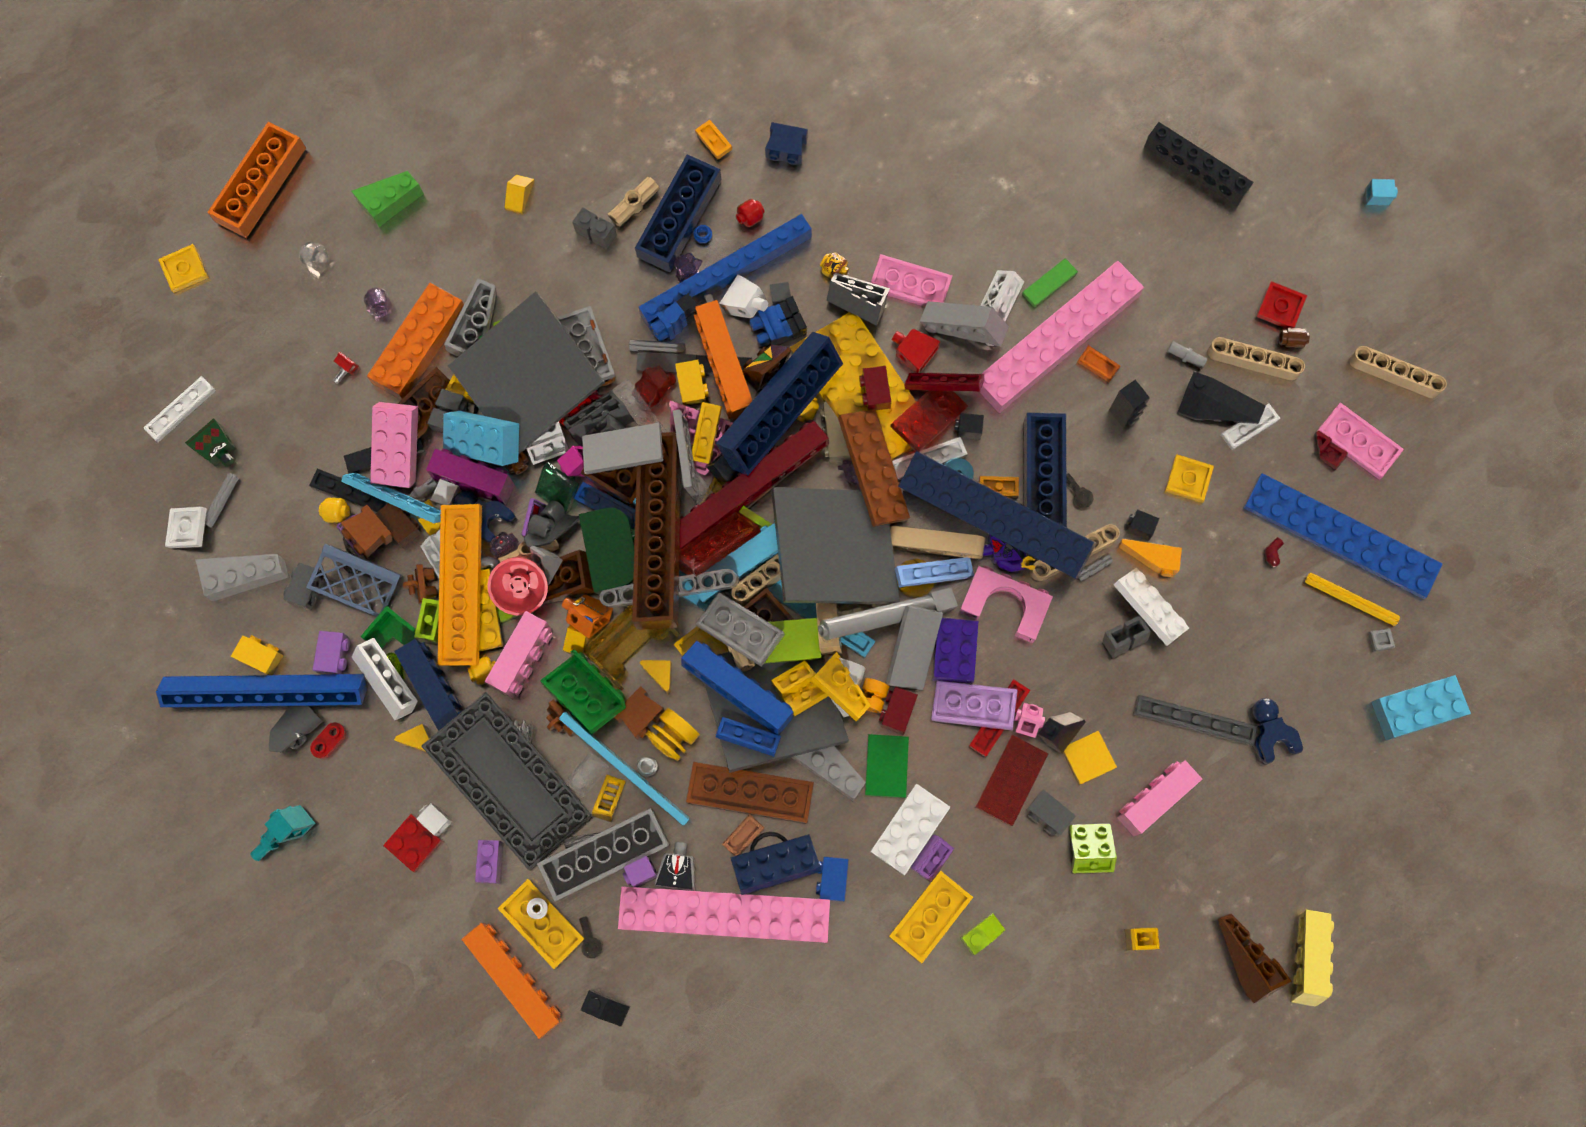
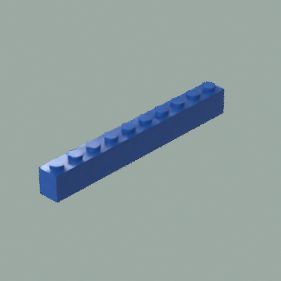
(726, 270)
(261, 690)

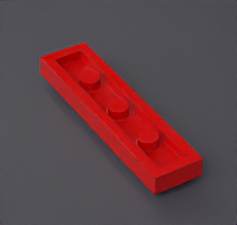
(987, 737)

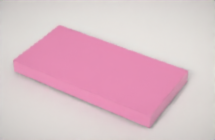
(911, 281)
(1361, 440)

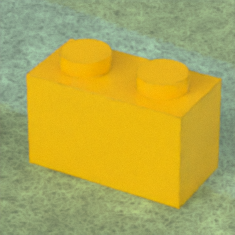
(257, 655)

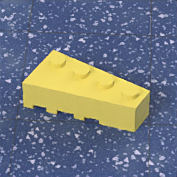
(1313, 958)

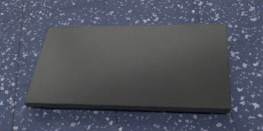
(507, 780)

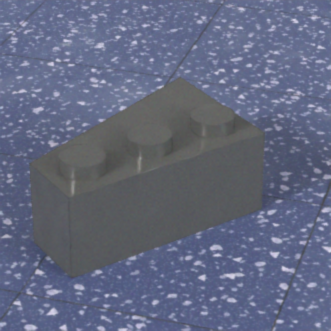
(858, 297)
(590, 416)

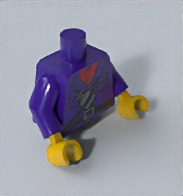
(1006, 556)

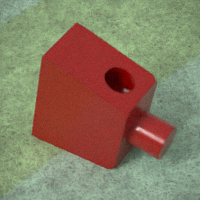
(915, 349)

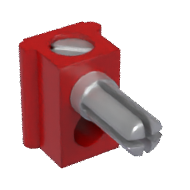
(347, 365)

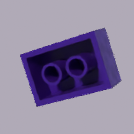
(955, 651)

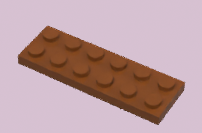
(873, 467)
(750, 792)

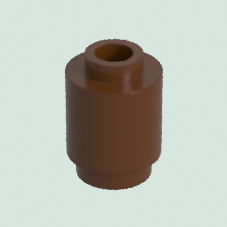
(1294, 337)

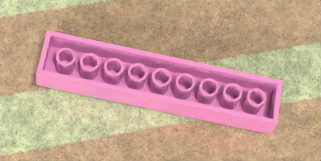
(1059, 336)
(724, 914)

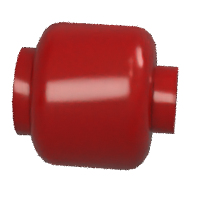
(750, 212)

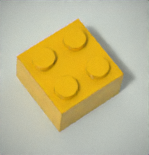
(690, 382)

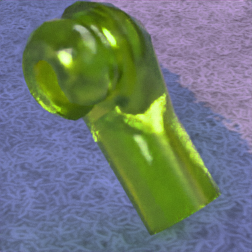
(396, 663)

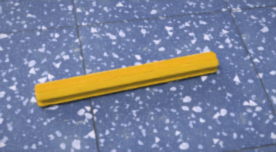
(1352, 599)

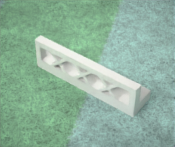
(1007, 293)

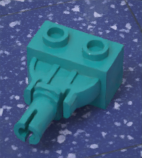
(282, 827)

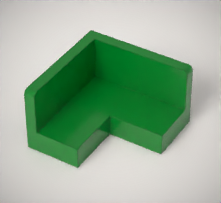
(387, 627)

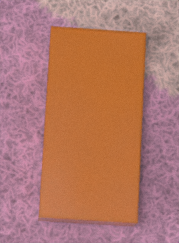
(1098, 364)

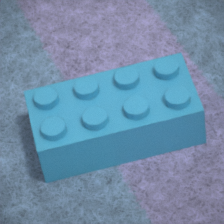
(481, 437)
(1420, 707)

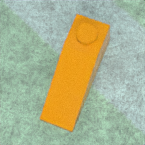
(1157, 557)

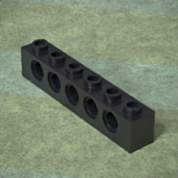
(1198, 163)

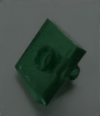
(557, 486)

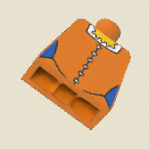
(587, 614)

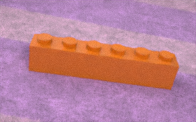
(512, 980)

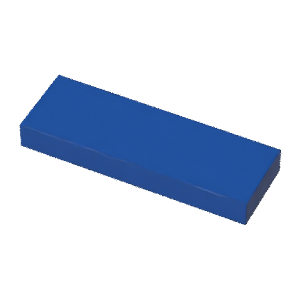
(748, 736)

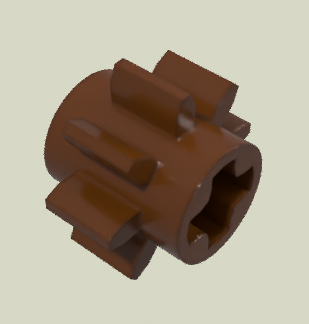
(518, 467)

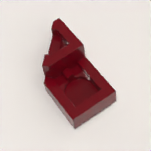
(1329, 452)

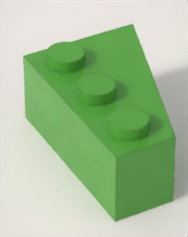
(388, 196)

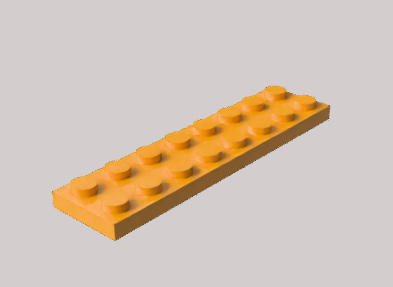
(459, 585)

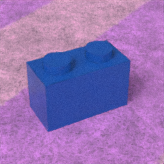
(833, 879)

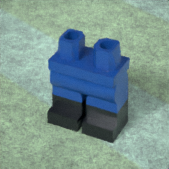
(674, 318)
(779, 323)

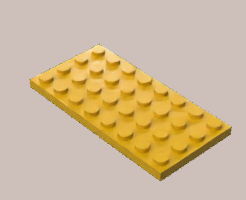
(843, 390)

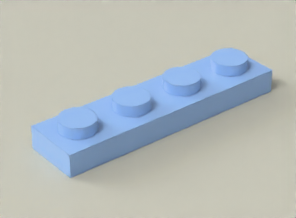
(934, 572)

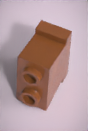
(366, 532)
(640, 713)

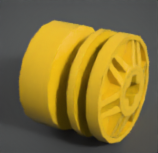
(672, 734)

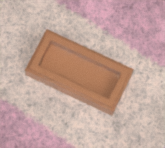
(743, 835)

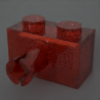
(654, 385)

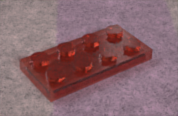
(928, 417)
(717, 543)
(1011, 780)

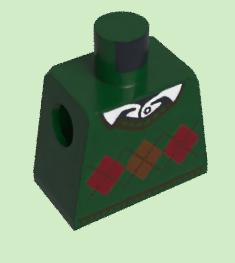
(213, 444)

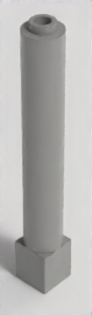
(884, 615)

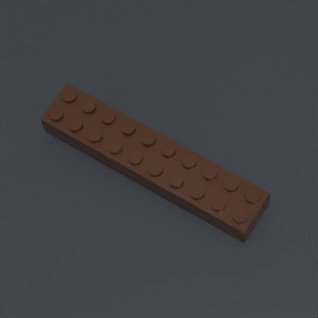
(657, 540)

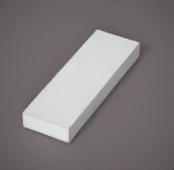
(1243, 432)

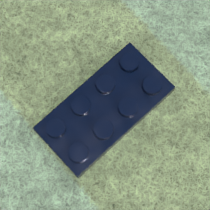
(775, 864)

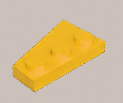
(840, 687)

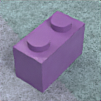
(331, 653)
(489, 861)
(640, 872)

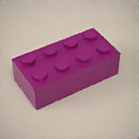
(470, 476)

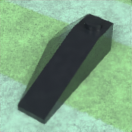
(1216, 401)

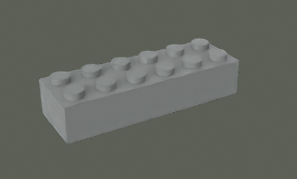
(602, 854)

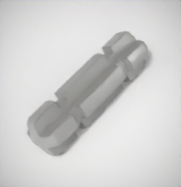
(1095, 566)

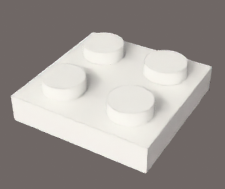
(185, 527)

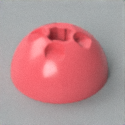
(511, 593)

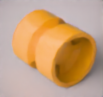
(874, 693)

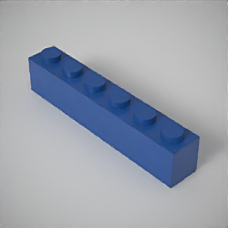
(737, 688)

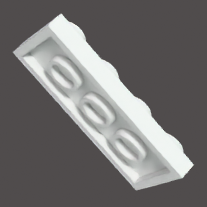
(1151, 606)
(910, 829)

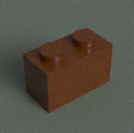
(401, 527)

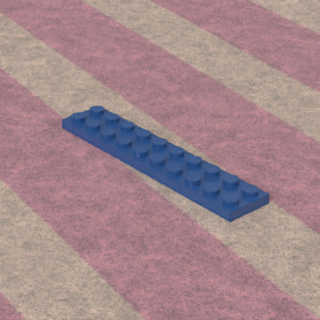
(1343, 536)

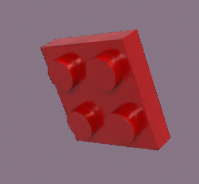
(1281, 305)
(412, 843)

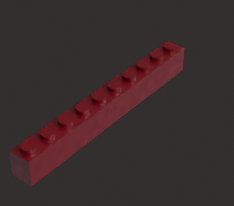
(746, 489)

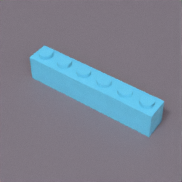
(744, 559)

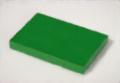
(887, 766)

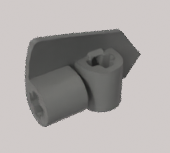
(548, 525)
(292, 728)

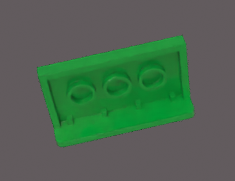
(584, 692)

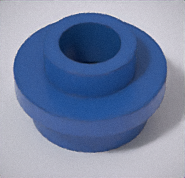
(702, 229)

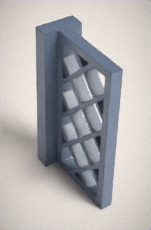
(357, 563)

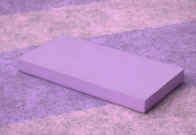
(974, 705)

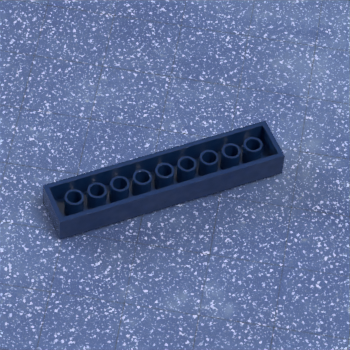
(997, 515)

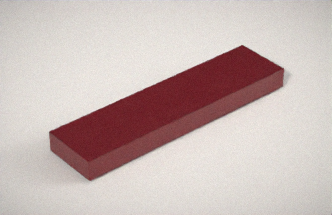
(944, 382)

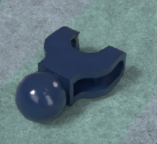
(490, 511)
(1273, 729)

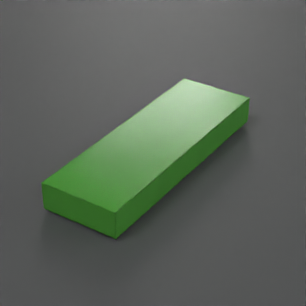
(1049, 282)

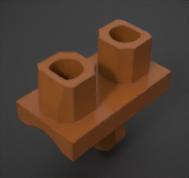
(421, 575)
(556, 710)

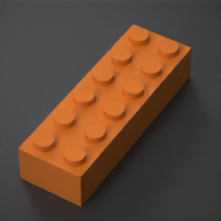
(257, 179)
(416, 342)
(722, 359)

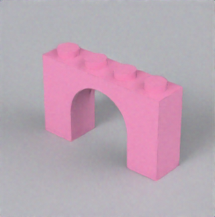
(1034, 602)

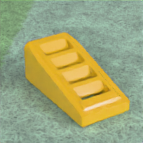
(600, 813)

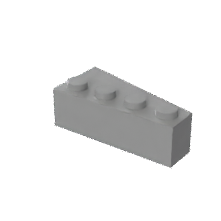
(473, 319)
(965, 322)
(239, 574)
(834, 770)

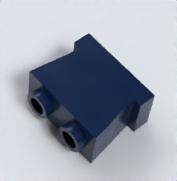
(786, 143)

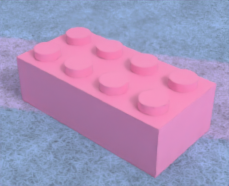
(394, 444)
(519, 655)
(1162, 795)

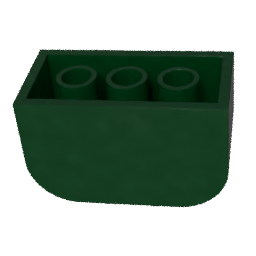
(609, 547)

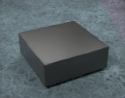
(780, 292)

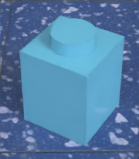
(1381, 192)

